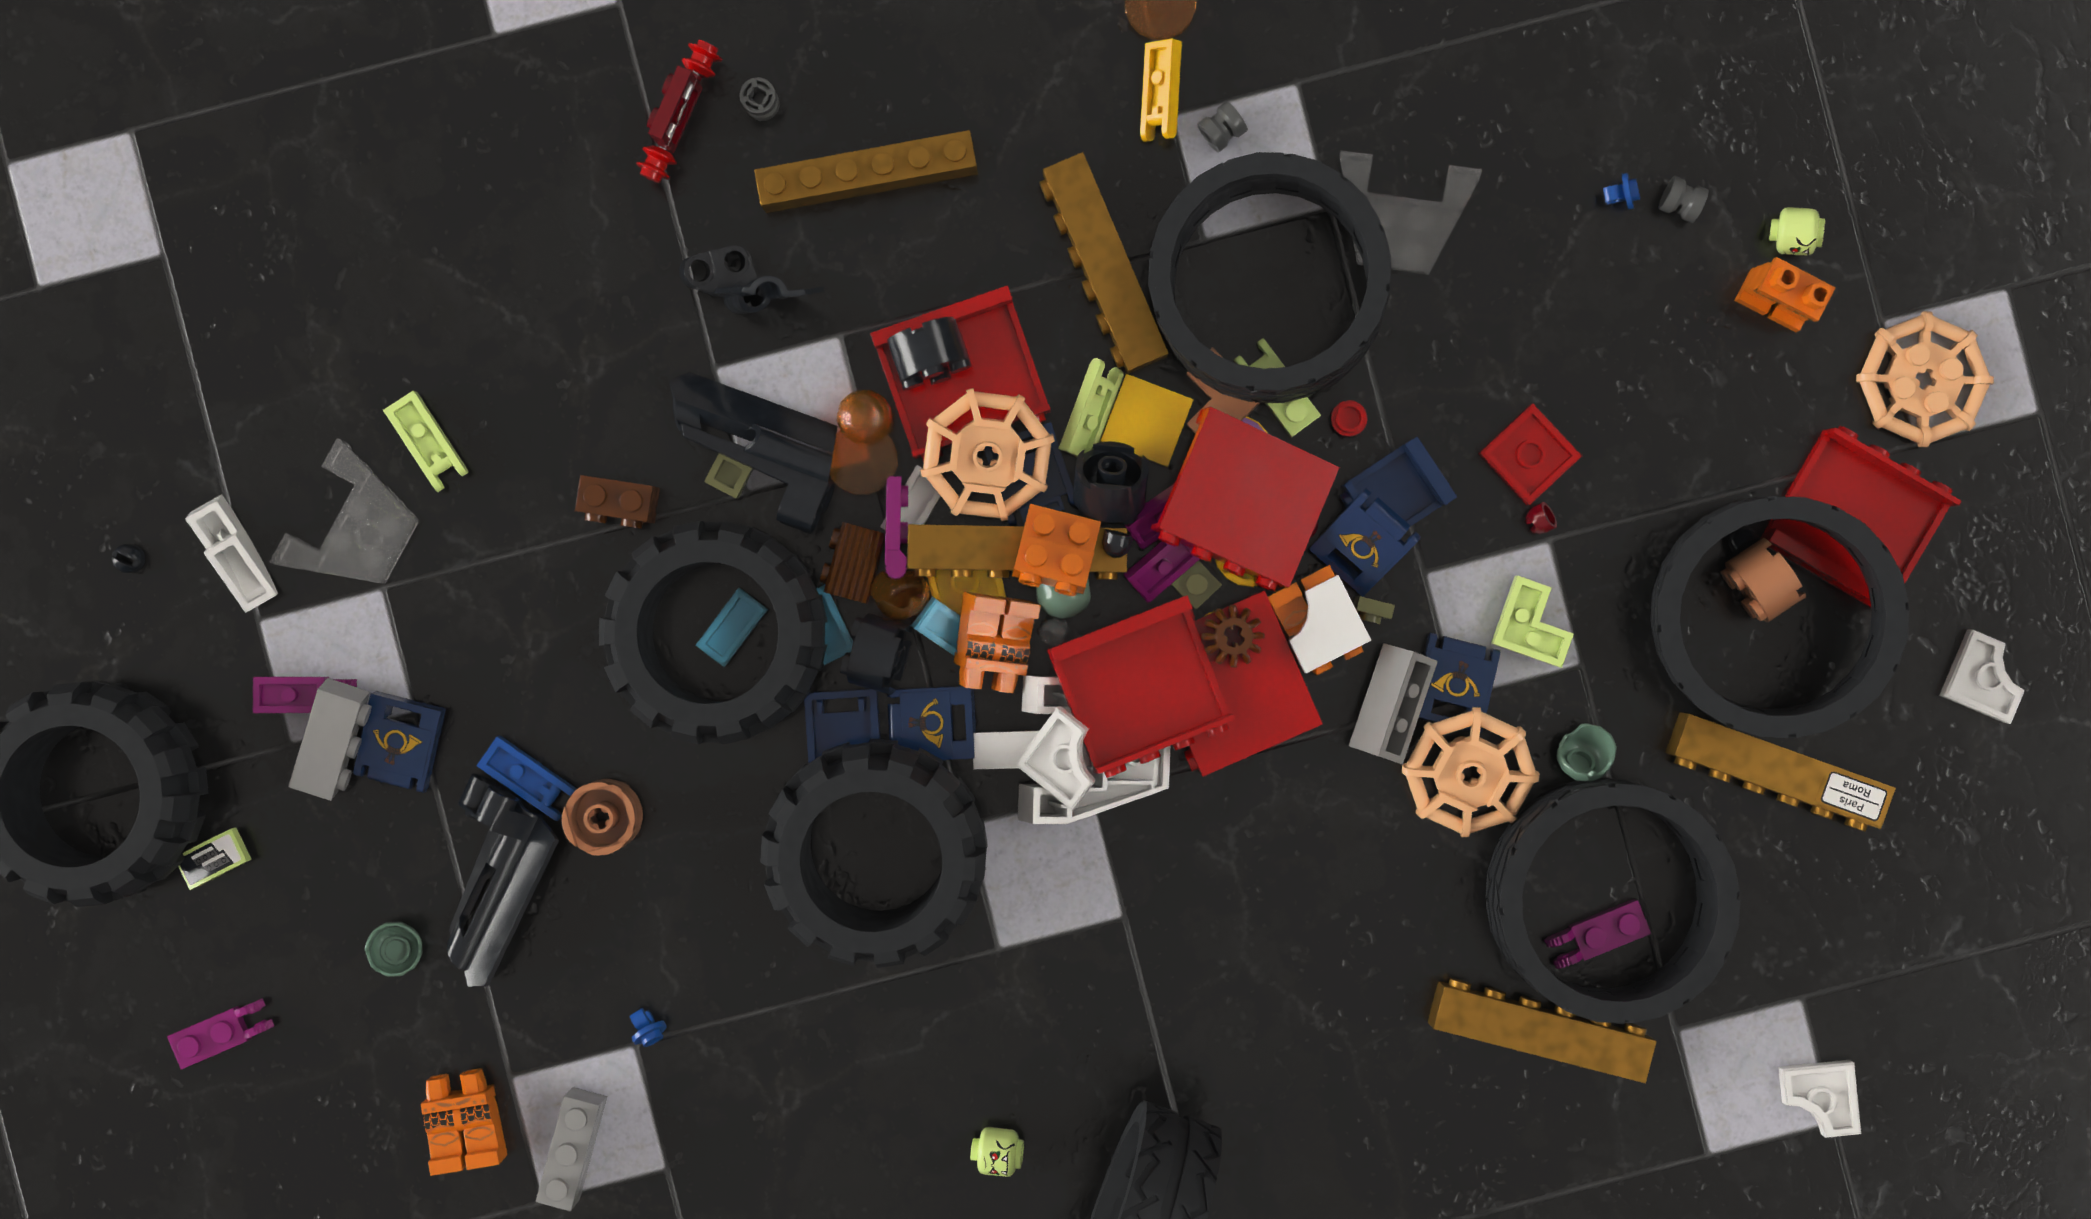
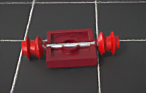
(672, 116)

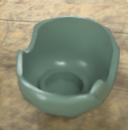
(1061, 605)
(1586, 752)
(393, 949)

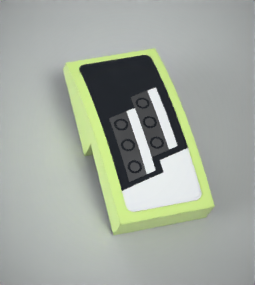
(213, 858)

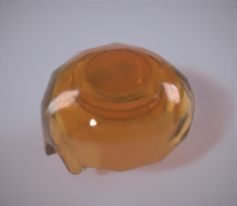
(864, 416)
(900, 597)

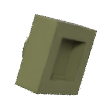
(728, 476)
(1197, 584)
(1373, 610)

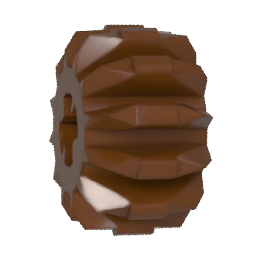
(1244, 631)

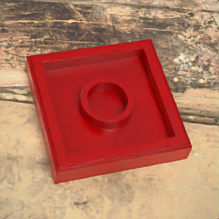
(1530, 454)

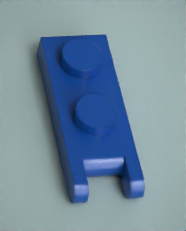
(524, 776)

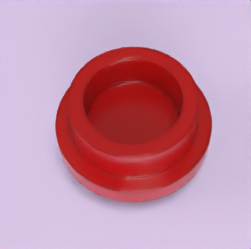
(1349, 418)

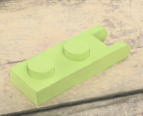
(1091, 408)
(1293, 414)
(424, 438)

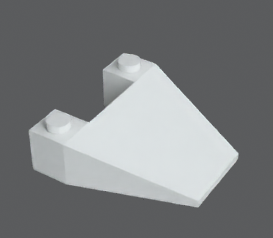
(1039, 806)

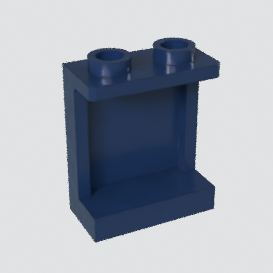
(1404, 481)

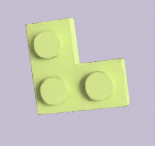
(1521, 628)

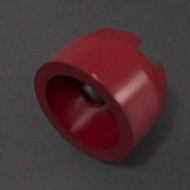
(1542, 518)

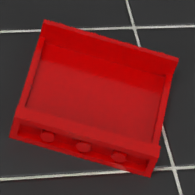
(998, 362)
(1873, 489)
(1246, 500)
(1141, 686)
(1263, 695)

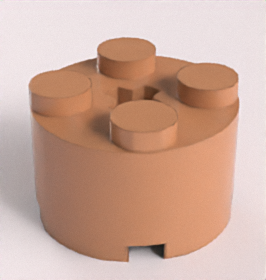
(1764, 581)
(597, 836)

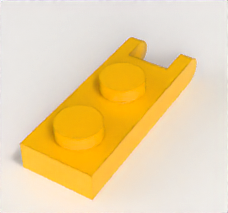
(1160, 88)

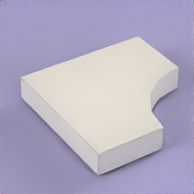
(1330, 626)
(1980, 678)
(1057, 760)
(1826, 1092)

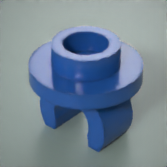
(1627, 191)
(648, 1030)

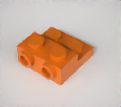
(1056, 550)

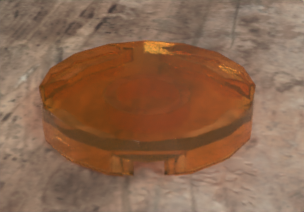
(1160, 17)
(862, 466)

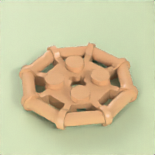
(1944, 371)
(974, 438)
(1463, 754)

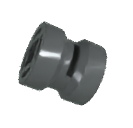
(762, 106)
(1222, 126)
(1683, 199)

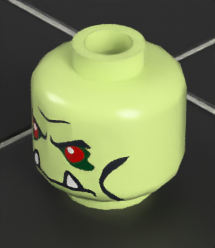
(1797, 231)
(997, 1151)

